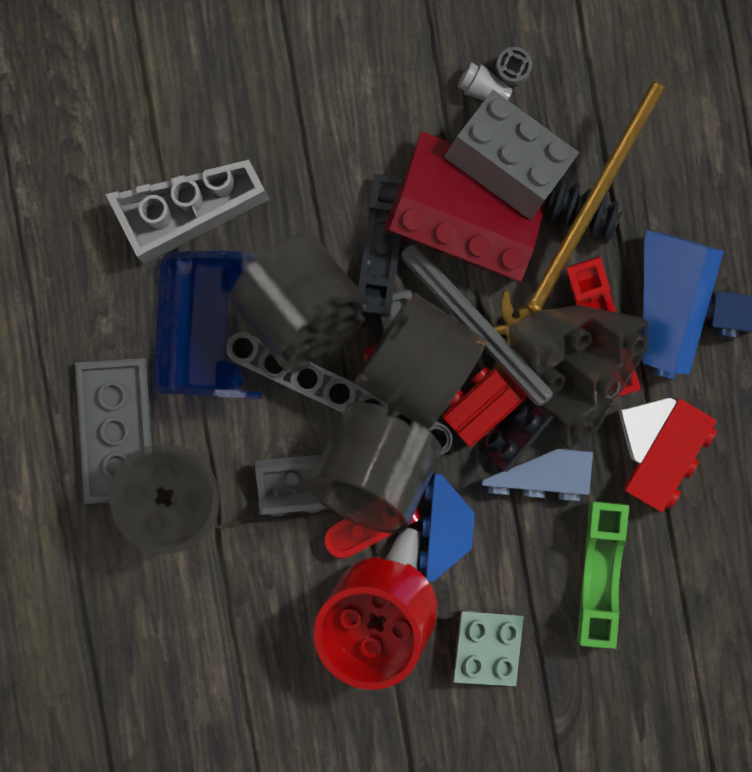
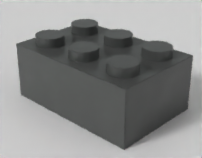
(511, 154)

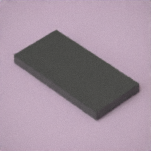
(111, 420)

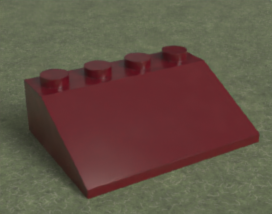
(459, 216)

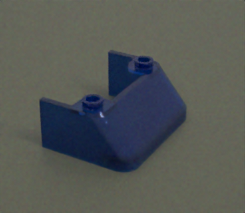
(195, 322)

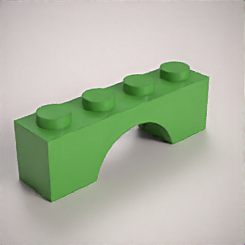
(601, 574)

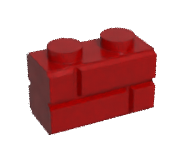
(483, 405)

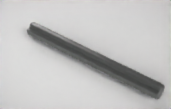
(471, 318)

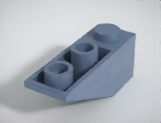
(552, 471)

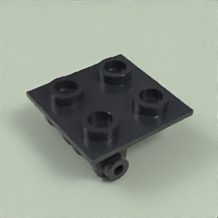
(516, 434)

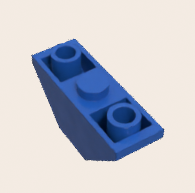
(447, 527)

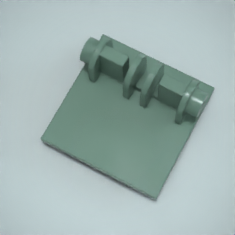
(487, 648)

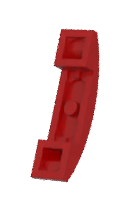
(592, 290)

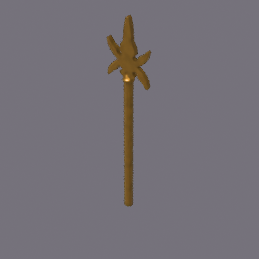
(584, 216)

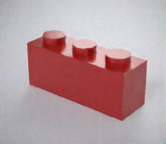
(671, 456)

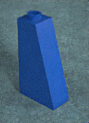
(676, 299)

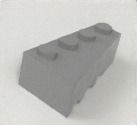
(185, 207)

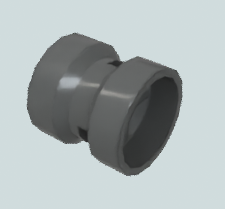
(513, 73)

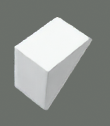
(643, 424)

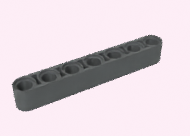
(320, 392)

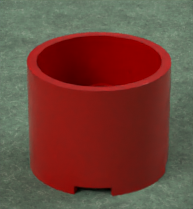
(362, 644)

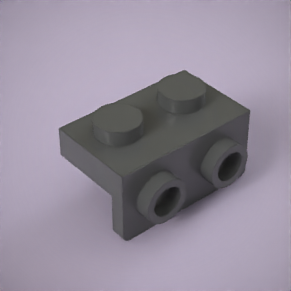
(284, 485)

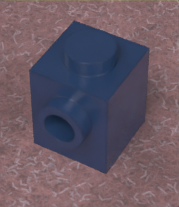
(730, 313)

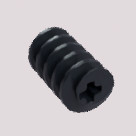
(569, 204)

